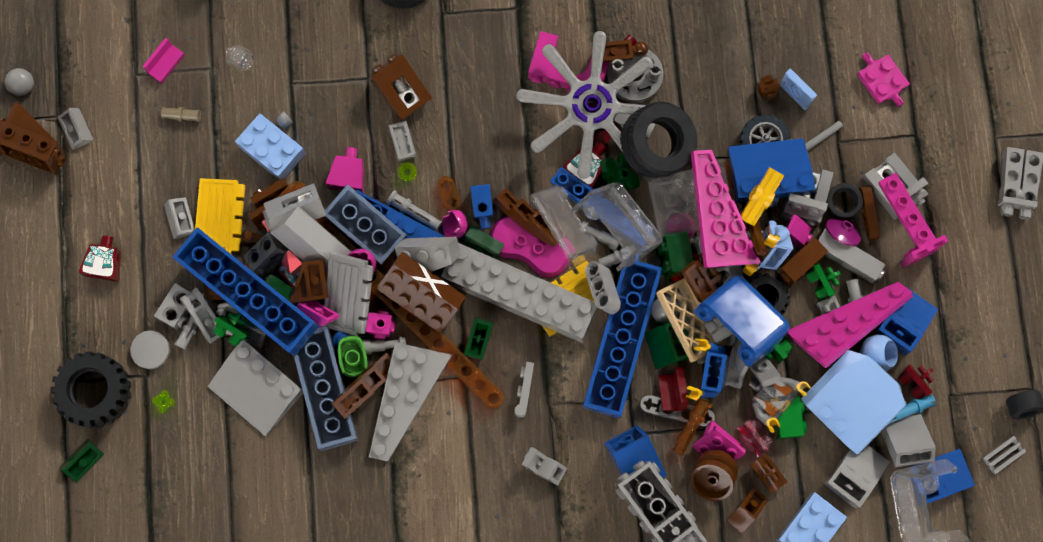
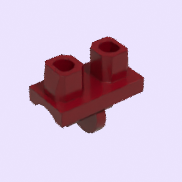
(922, 388)

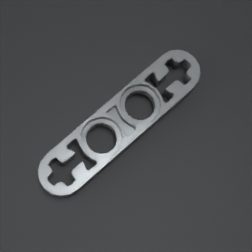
(675, 415)

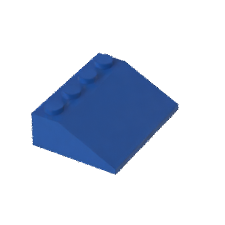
(787, 157)

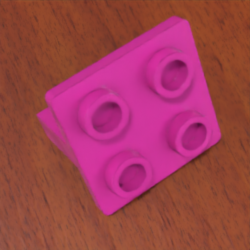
(718, 439)

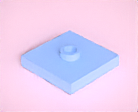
(798, 89)

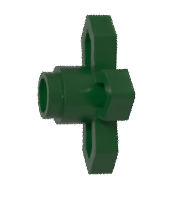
(619, 172)

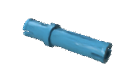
(915, 406)

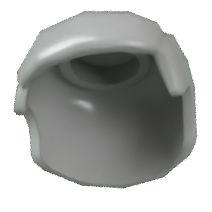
(19, 82)
(658, 312)

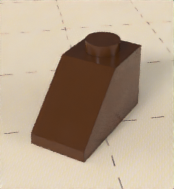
(747, 510)

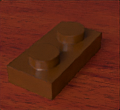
(271, 192)

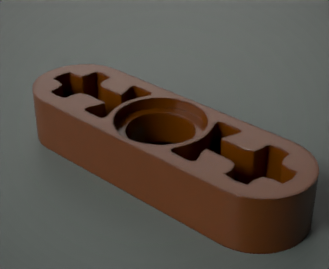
(869, 213)

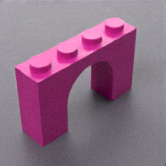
(543, 71)

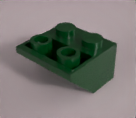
(674, 254)
(665, 346)

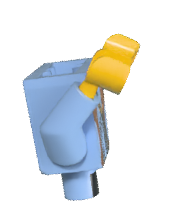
(778, 246)

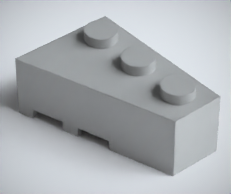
(430, 252)

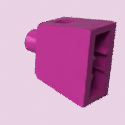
(346, 171)

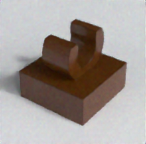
(257, 217)

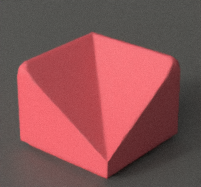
(291, 263)

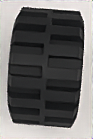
(775, 286)

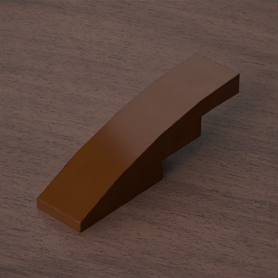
(524, 216)
(363, 386)

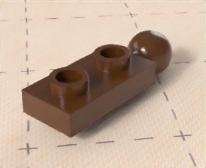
(623, 50)

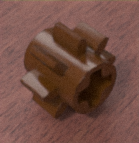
(768, 87)

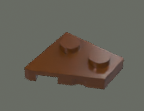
(311, 282)

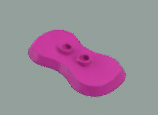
(524, 246)

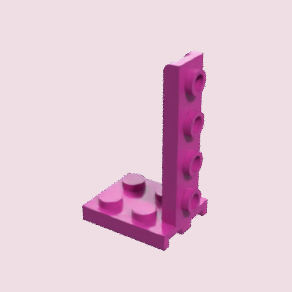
(911, 220)

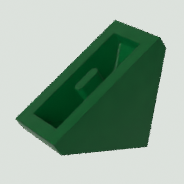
(479, 338)

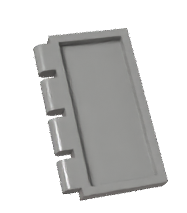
(346, 292)

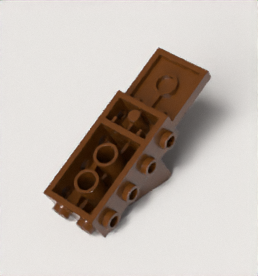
(29, 142)

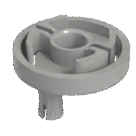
(651, 78)

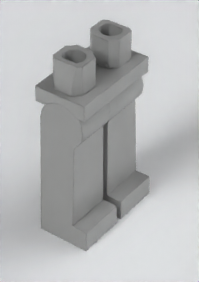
(1019, 181)

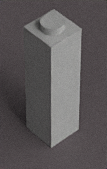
(852, 258)

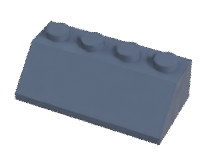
(364, 224)

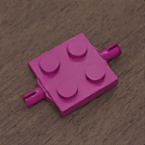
(883, 79)

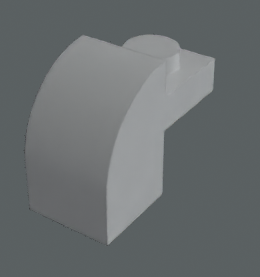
(544, 466)

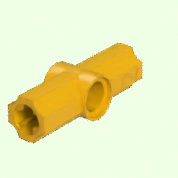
(761, 196)

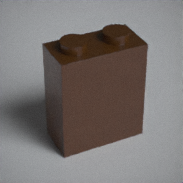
(801, 262)

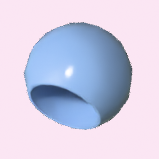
(881, 350)

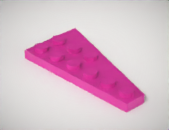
(720, 223)
(840, 329)

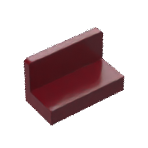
(673, 391)

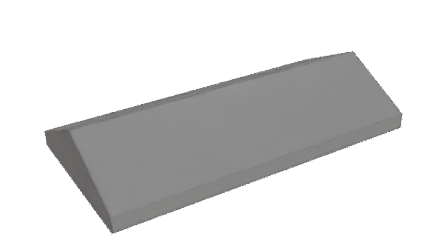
(307, 237)

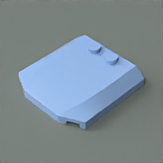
(855, 399)

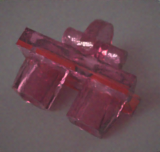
(752, 439)

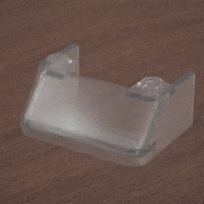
(623, 220)
(564, 225)
(910, 502)

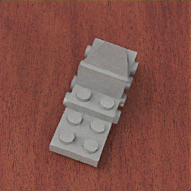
(656, 505)

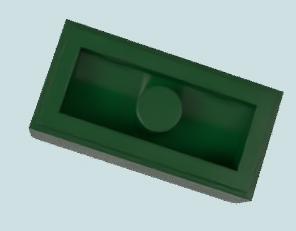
(483, 243)
(81, 460)

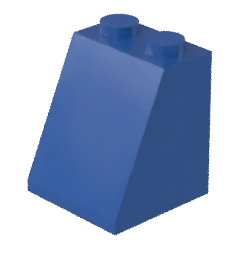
(631, 448)

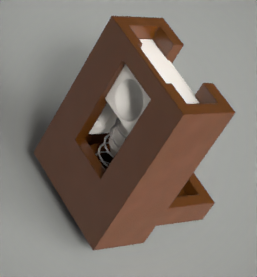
(388, 73)

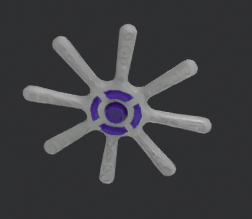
(576, 101)

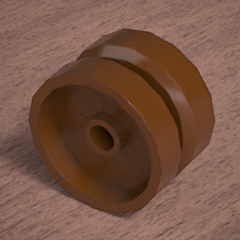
(714, 475)

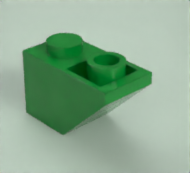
(791, 421)

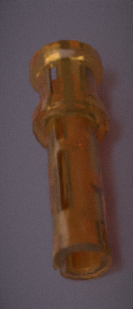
(696, 417)

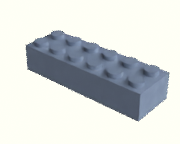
(321, 386)

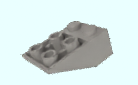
(857, 475)

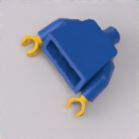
(714, 371)

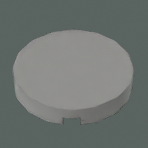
(150, 350)

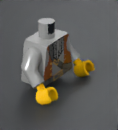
(774, 399)

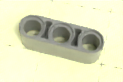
(602, 287)

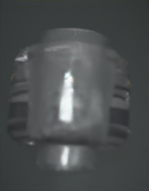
(239, 58)

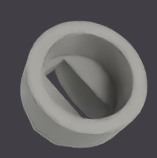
(283, 120)

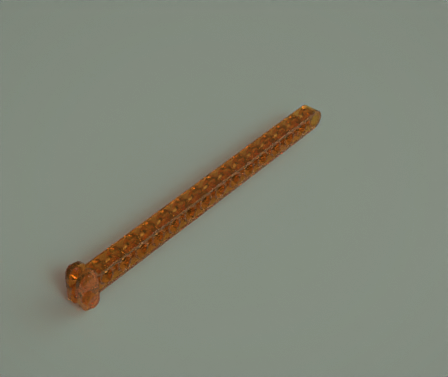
(416, 326)

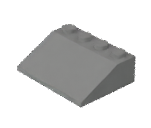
(255, 388)

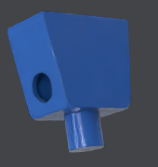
(482, 196)

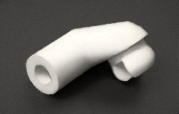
(223, 308)

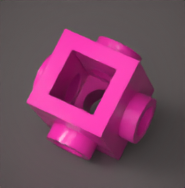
(375, 320)

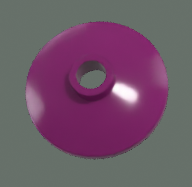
(843, 232)

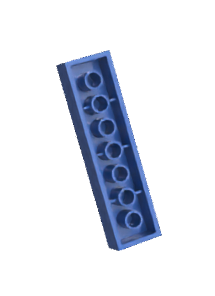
(245, 291)
(622, 340)

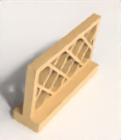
(678, 324)

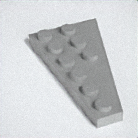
(407, 386)

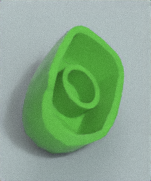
(352, 356)

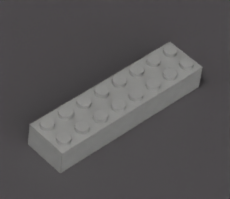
(521, 293)

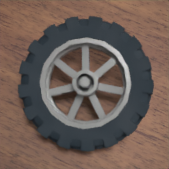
(764, 121)

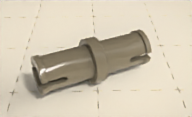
(180, 114)

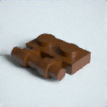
(699, 281)

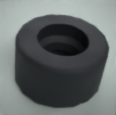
(1025, 404)

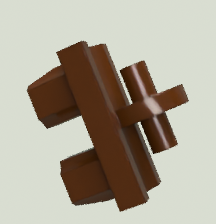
(768, 473)

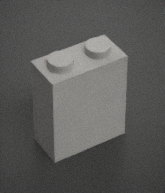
(909, 441)

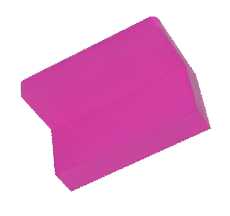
(163, 61)

